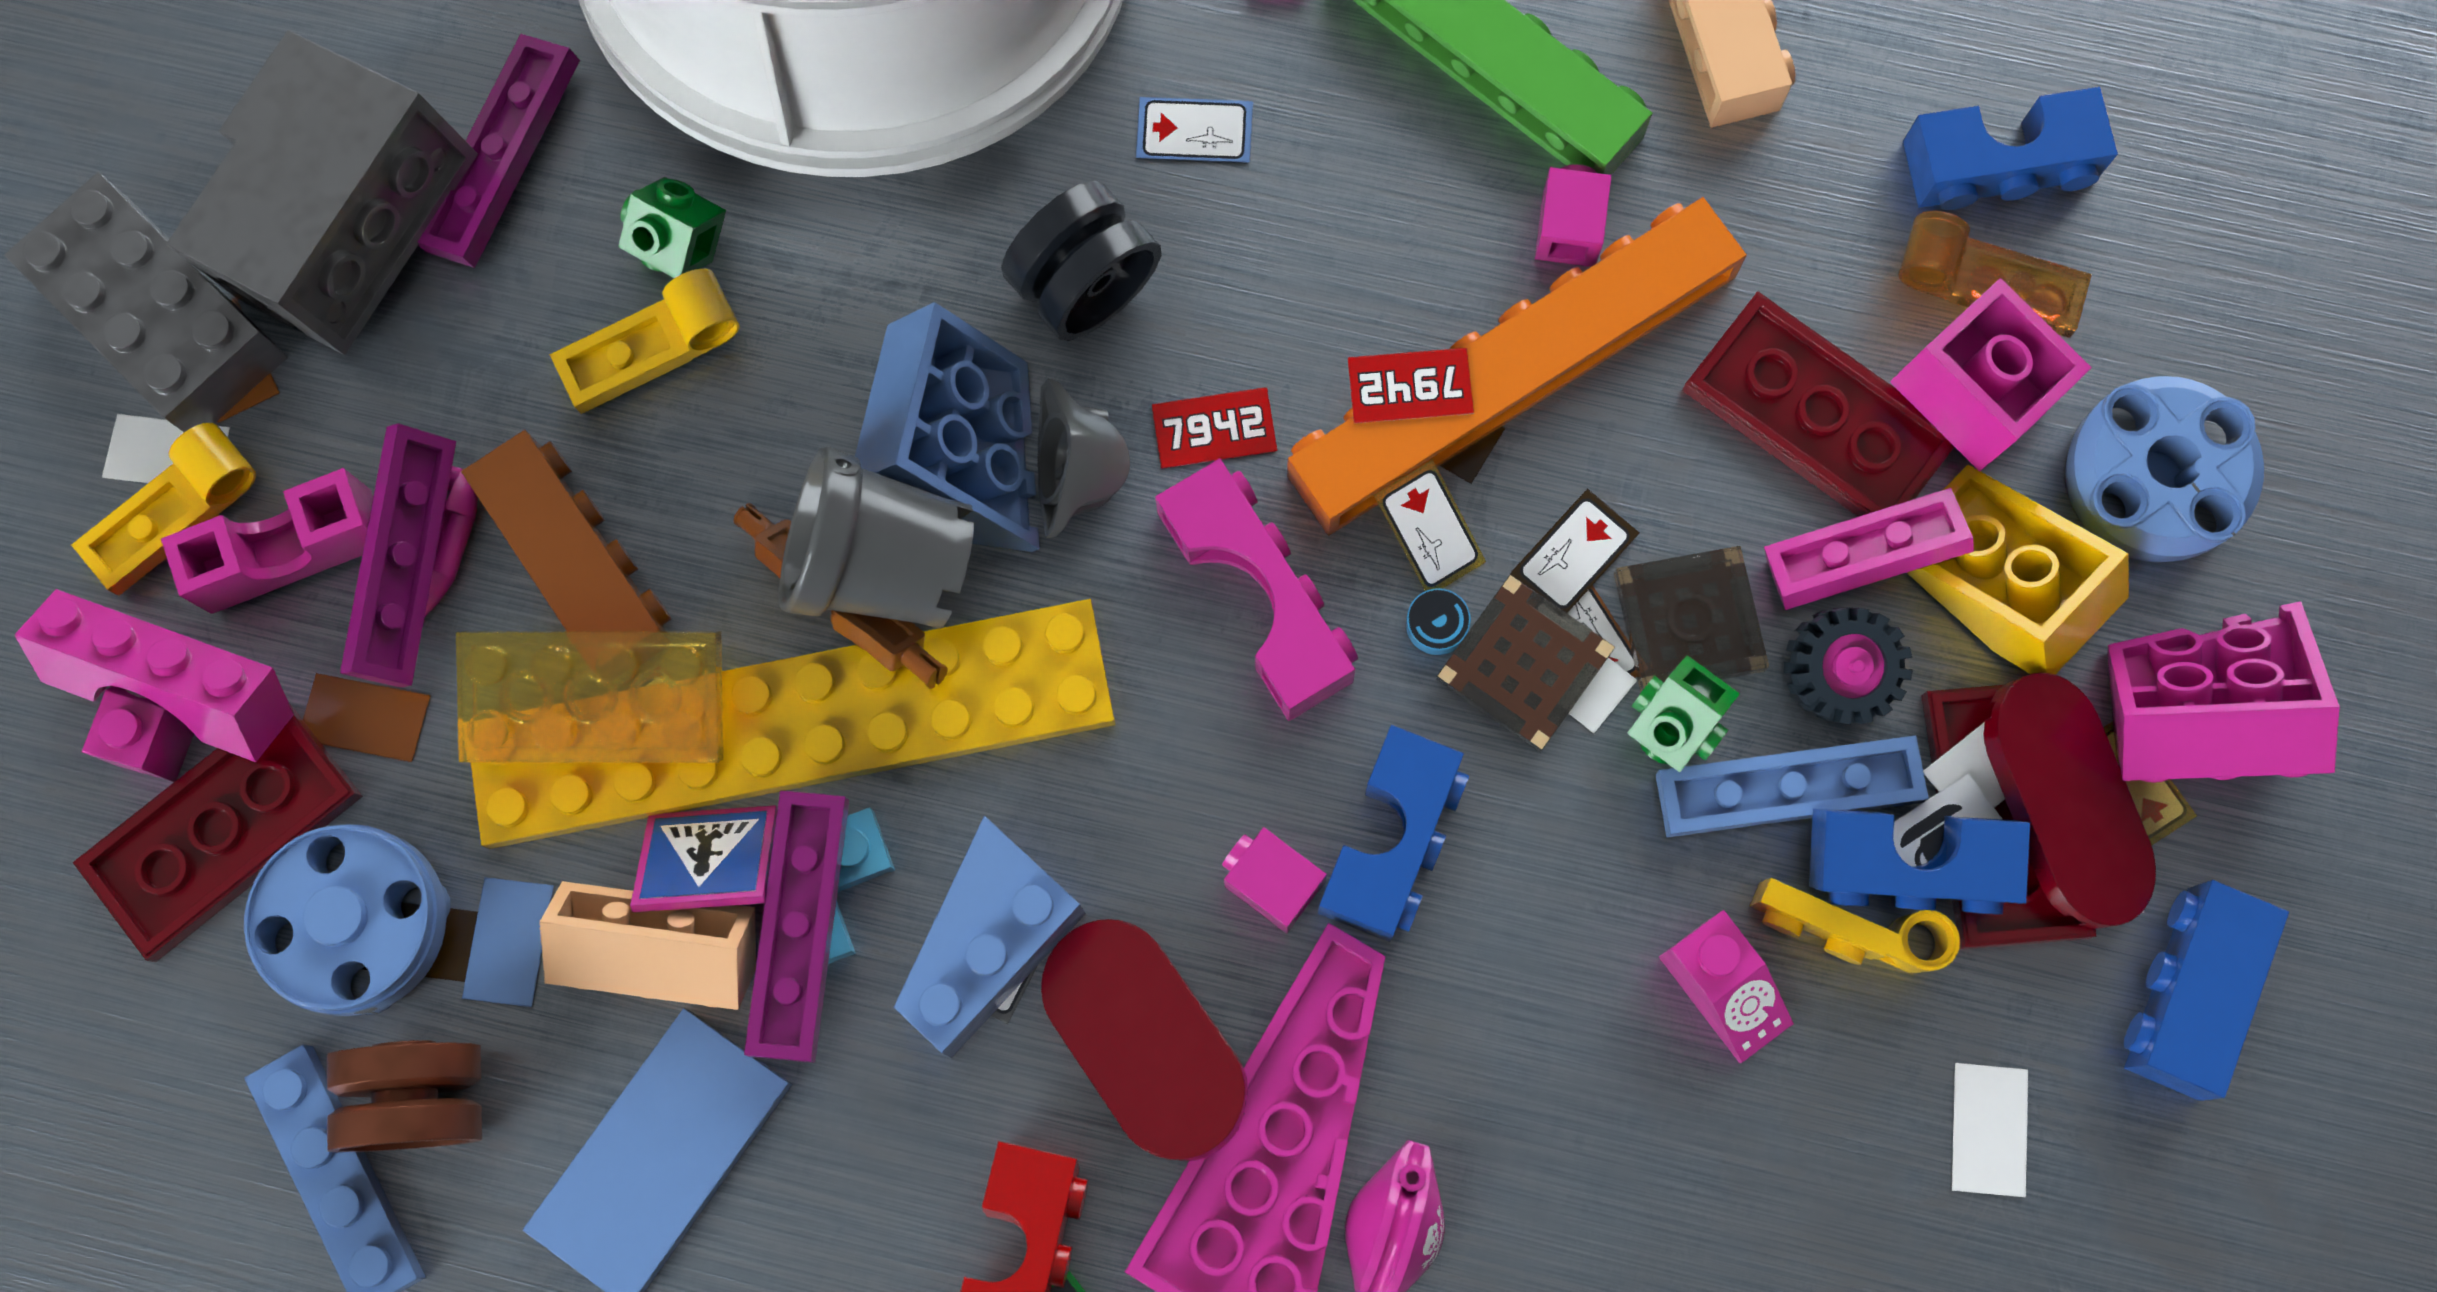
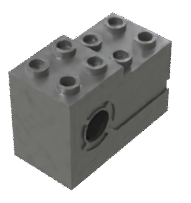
(321, 191)

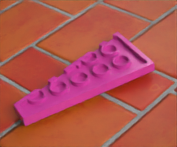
(1267, 1199)

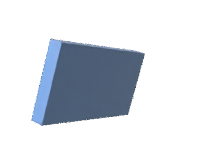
(657, 1157)

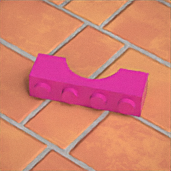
(1216, 524)
(210, 690)

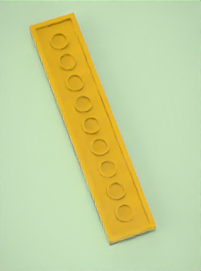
(829, 722)

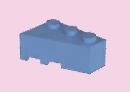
(984, 940)

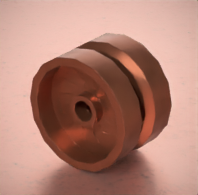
(404, 1096)

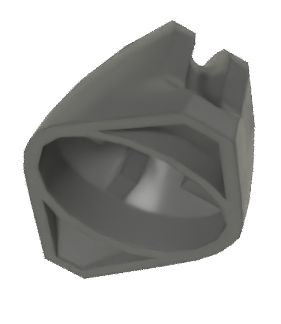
(1078, 458)

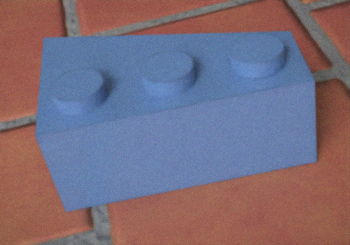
(954, 422)

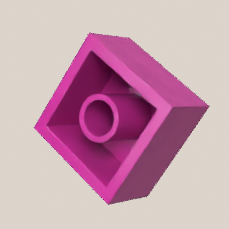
(1990, 375)

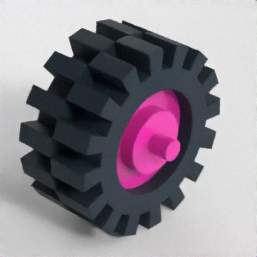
(1848, 665)

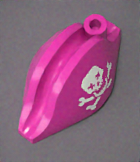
(1396, 1223)

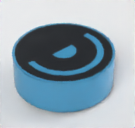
(1437, 621)

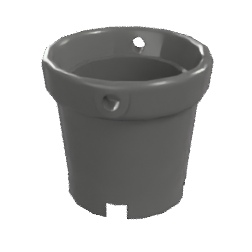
(872, 545)

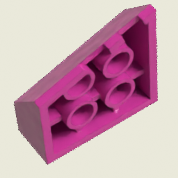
(2224, 702)

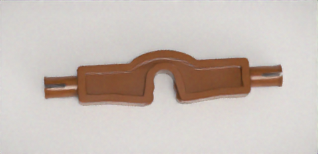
(887, 640)

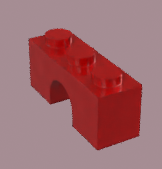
(1038, 1196)

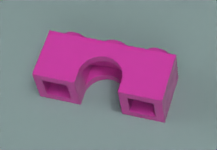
(234, 561)

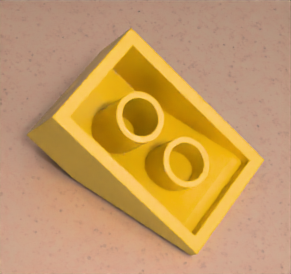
(2033, 579)

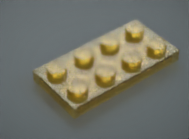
(590, 696)

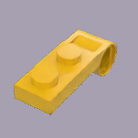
(649, 342)
(198, 486)
(1853, 936)

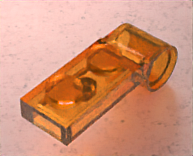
(1960, 269)

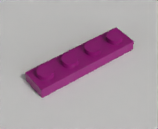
(505, 142)
(398, 556)
(797, 927)

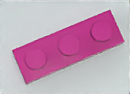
(1869, 548)

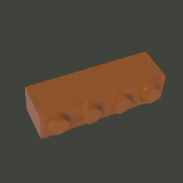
(559, 539)

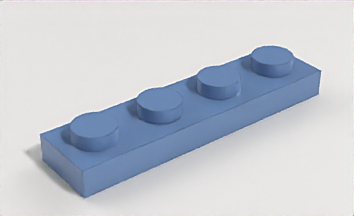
(1791, 785)
(335, 1186)

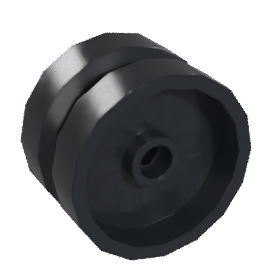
(1080, 260)

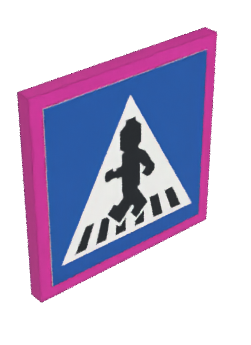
(705, 859)

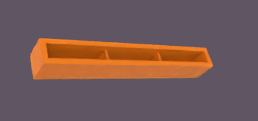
(1526, 358)

